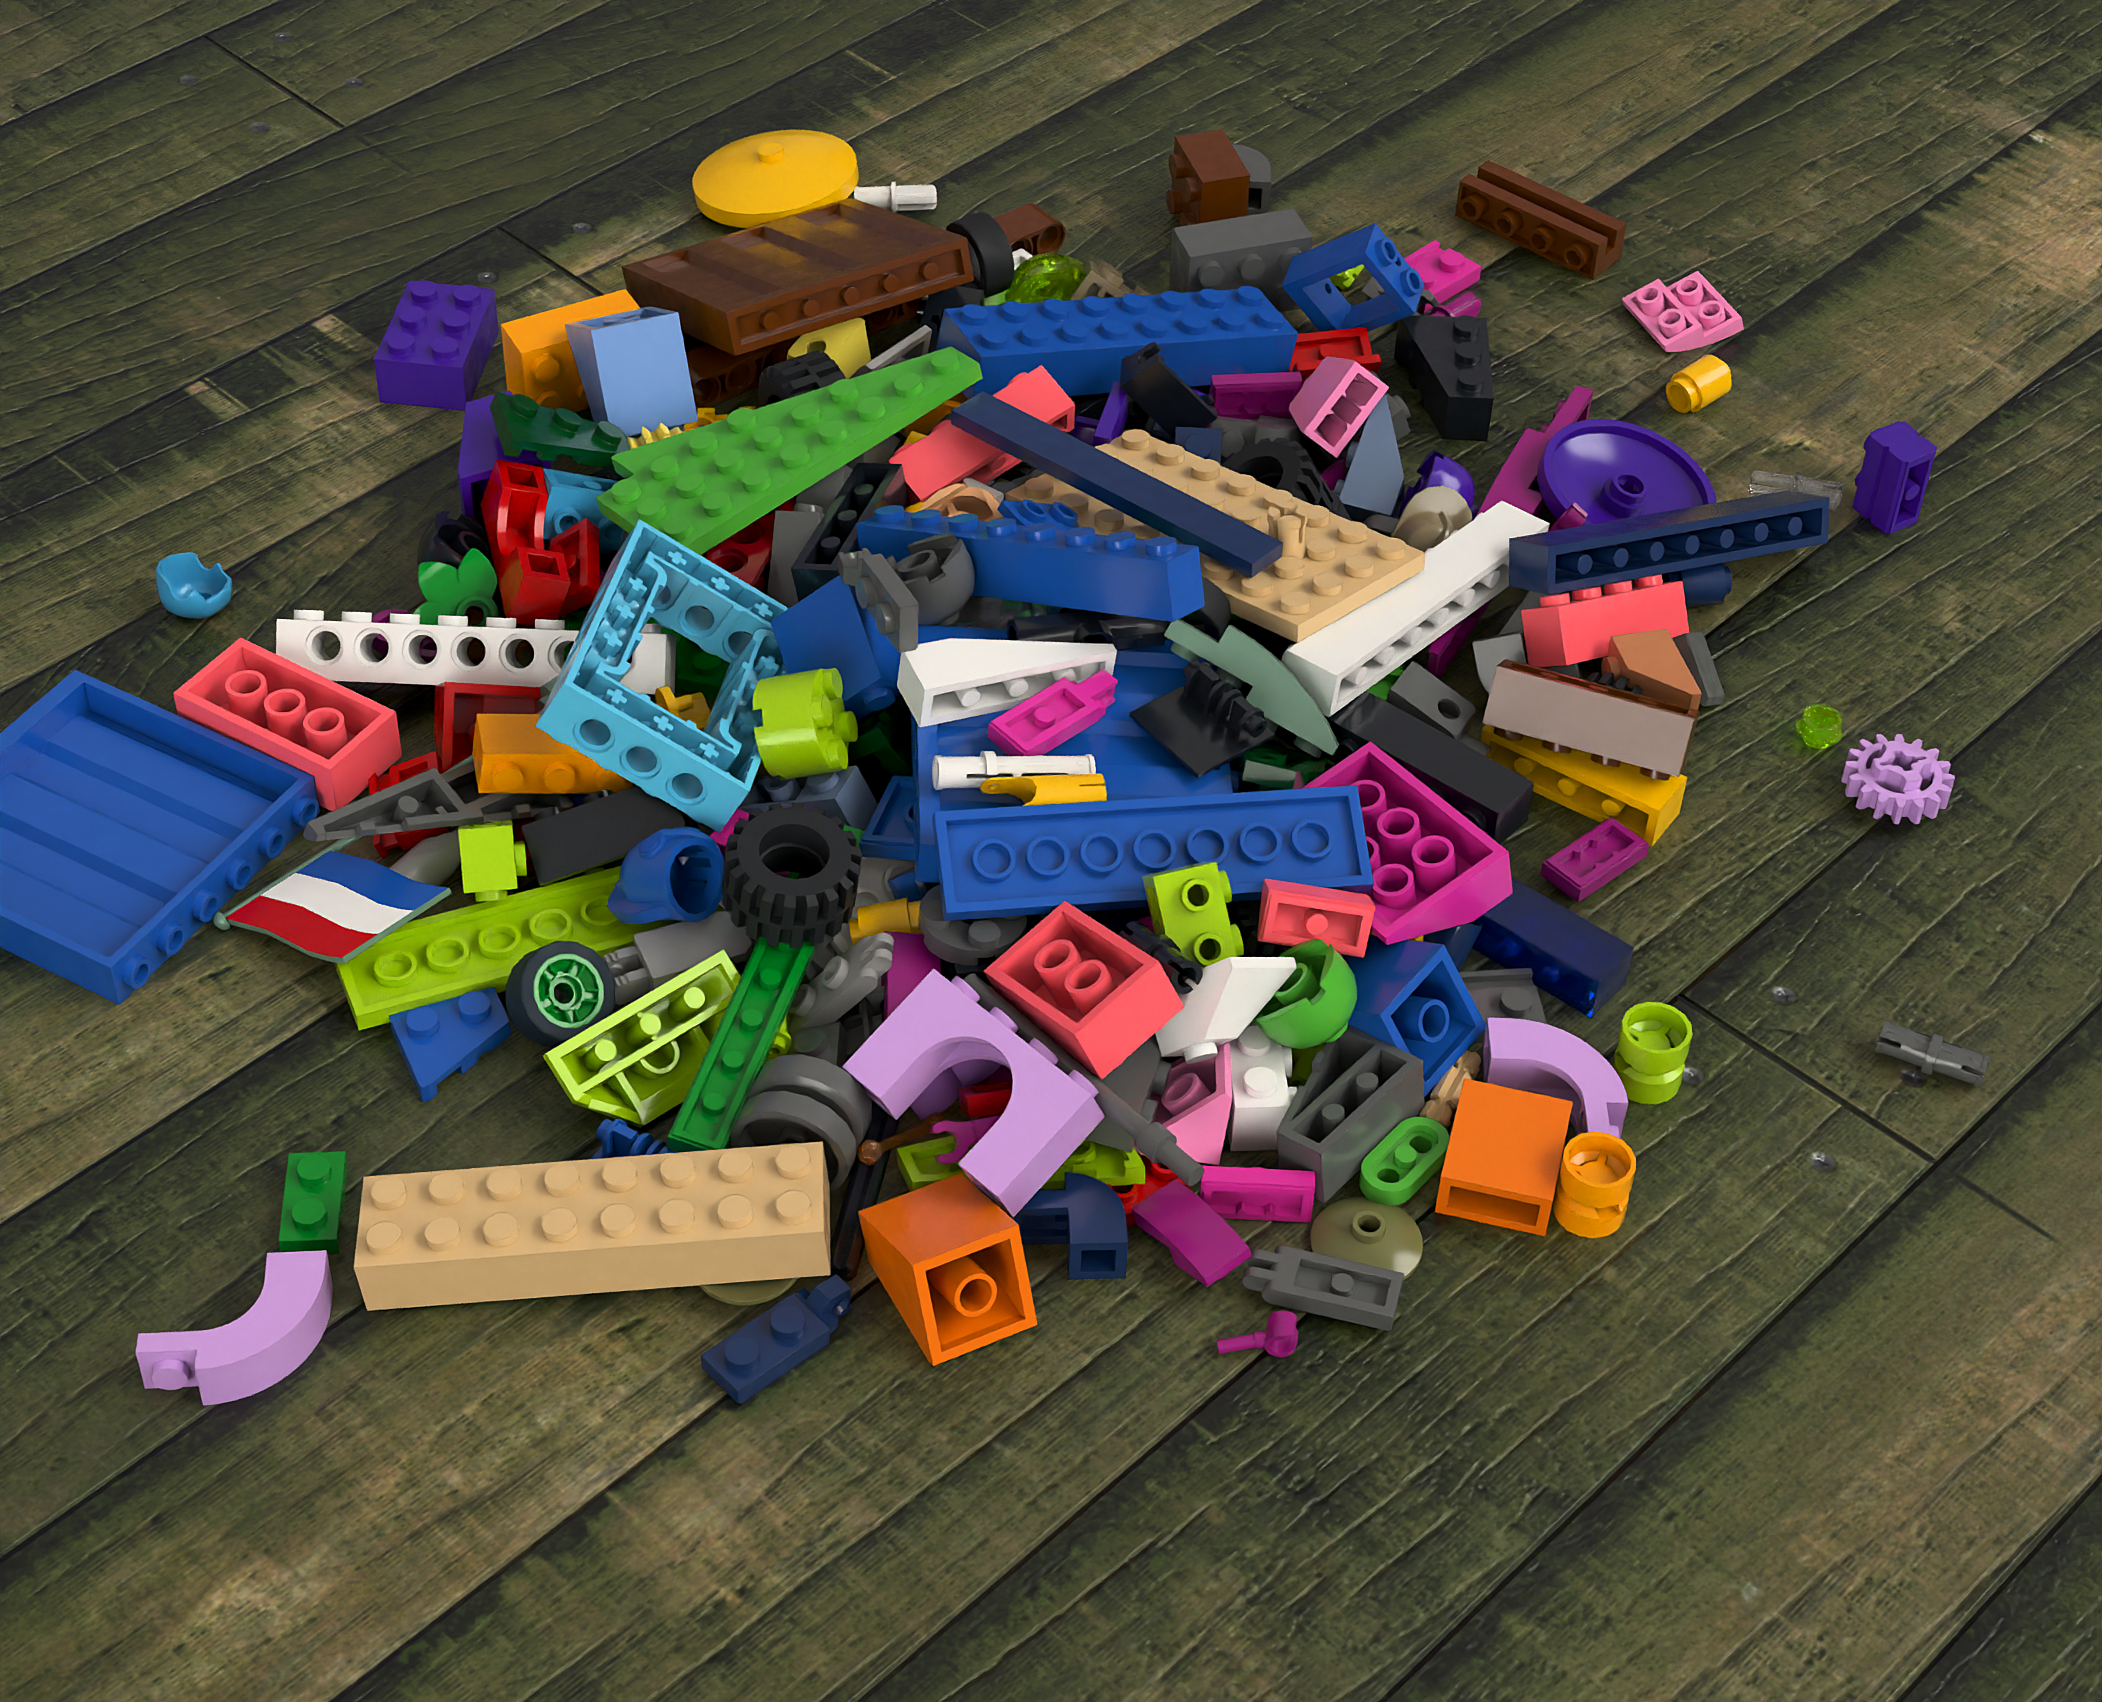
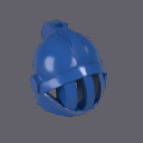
(667, 878)

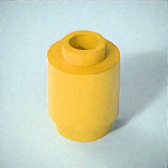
(1699, 384)
(890, 916)

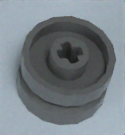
(806, 1102)

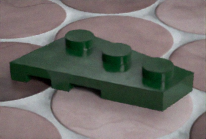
(553, 432)

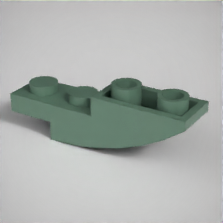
(1274, 685)

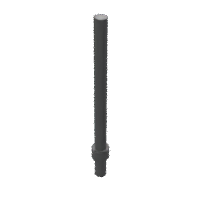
(1152, 1139)

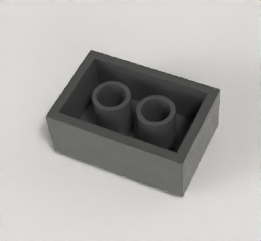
(1239, 254)

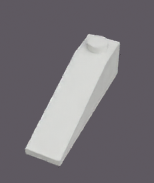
(983, 676)

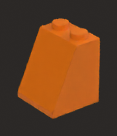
(950, 1266)

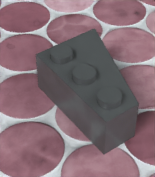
(1348, 1107)

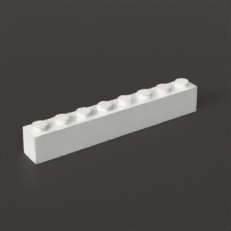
(1398, 624)

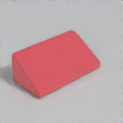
(1303, 912)

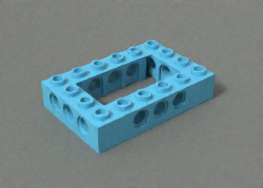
(628, 733)

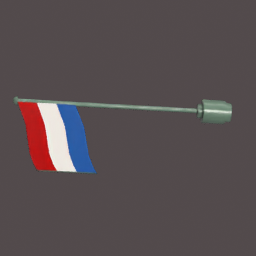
(339, 901)

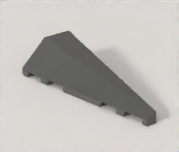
(428, 803)

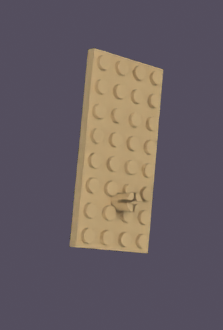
(1325, 560)

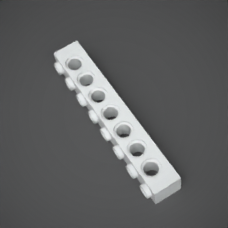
(304, 636)

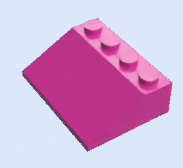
(1424, 855)

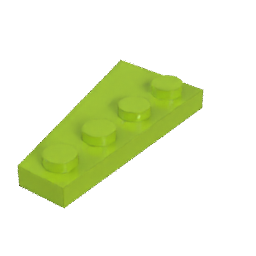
(1090, 1158)

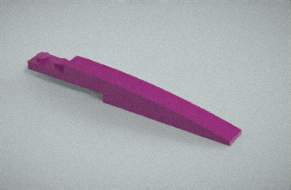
(1518, 487)

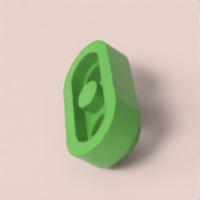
(1394, 1167)

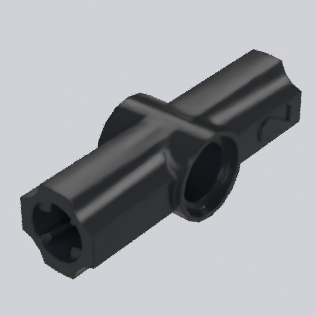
(1088, 627)

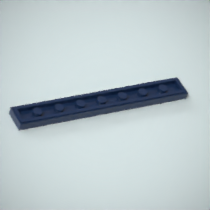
(1117, 484)

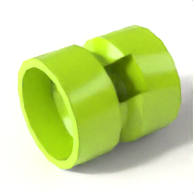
(1652, 1051)

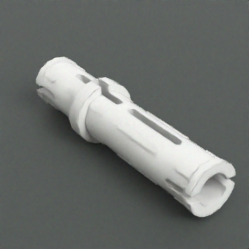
(973, 770)

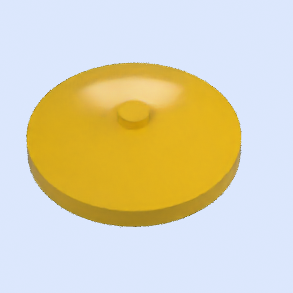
(774, 177)

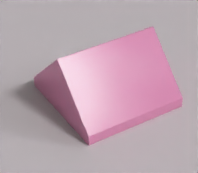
(1198, 1105)

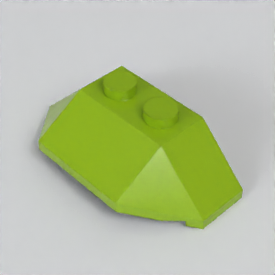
(650, 1050)

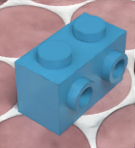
(574, 499)

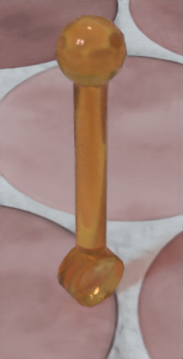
(871, 1151)

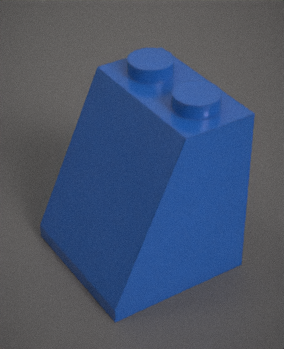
(835, 632)
(1415, 1002)

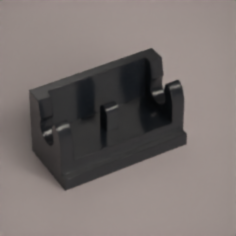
(1163, 392)

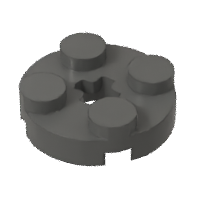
(966, 942)

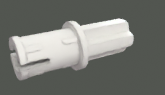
(899, 197)

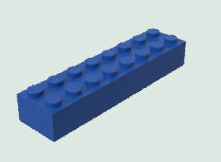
(1089, 337)

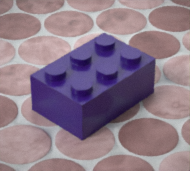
(436, 345)

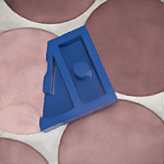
(449, 1036)

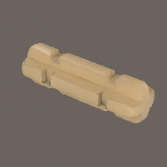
(1447, 1091)

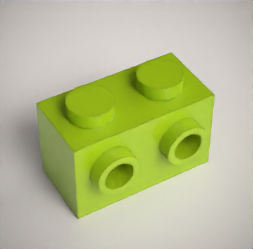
(490, 859)
(1192, 911)

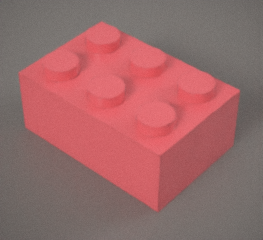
(1085, 988)

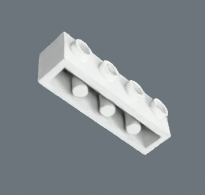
(1258, 1090)

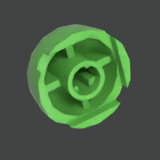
(1313, 1001)

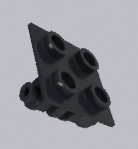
(1203, 721)

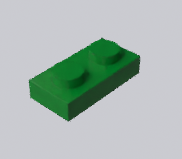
(313, 1202)

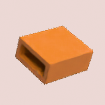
(1503, 1157)

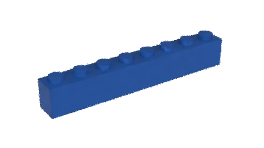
(1053, 565)

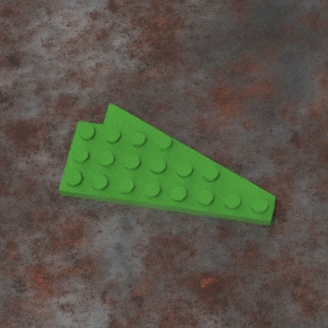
(742, 467)

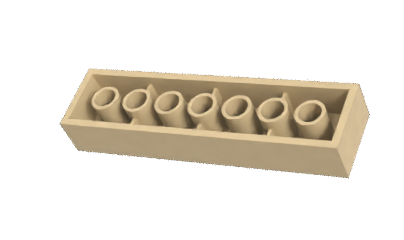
(593, 1226)

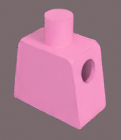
(1336, 402)

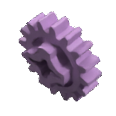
(1897, 779)

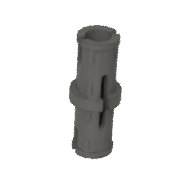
(1932, 1053)

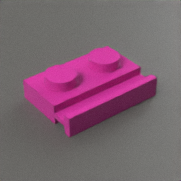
(1443, 271)

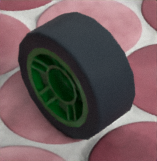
(570, 970)

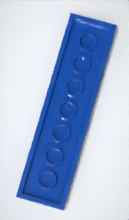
(1099, 850)

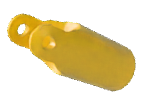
(1049, 788)

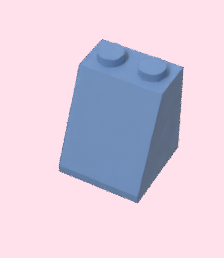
(634, 369)

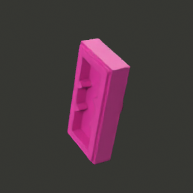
(1259, 1193)

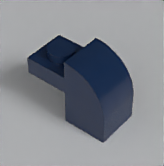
(1084, 1218)

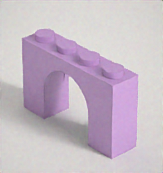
(946, 1026)

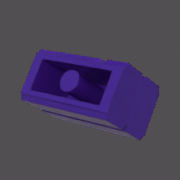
(1893, 476)

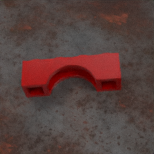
(513, 511)

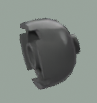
(938, 577)

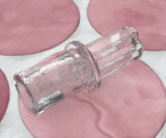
(1768, 482)

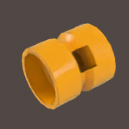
(1594, 1184)

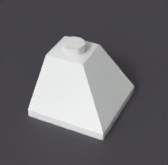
(1222, 1005)

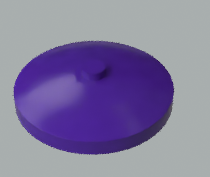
(1618, 472)

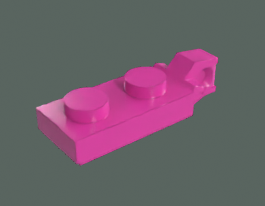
(1053, 715)

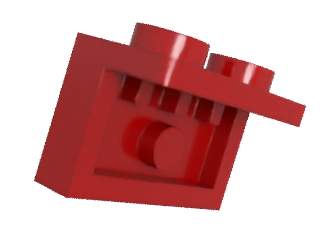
(1343, 343)

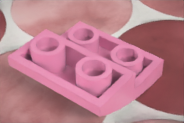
(1684, 313)

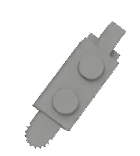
(672, 950)

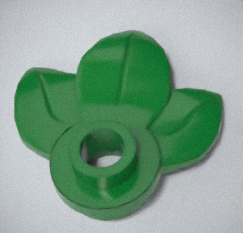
(455, 590)

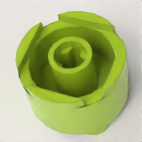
(803, 724)

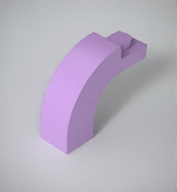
(1555, 1064)
(254, 1348)

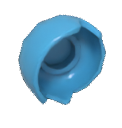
(190, 588)

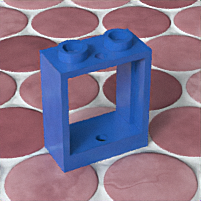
(1323, 303)

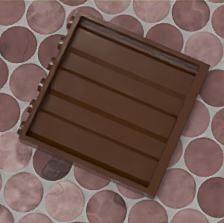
(799, 274)

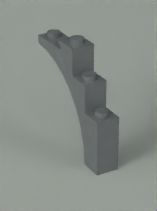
(796, 527)

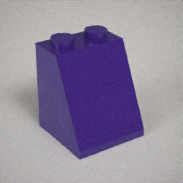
(478, 455)

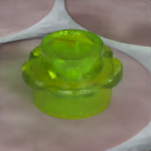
(1820, 726)

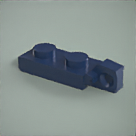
(777, 1339)

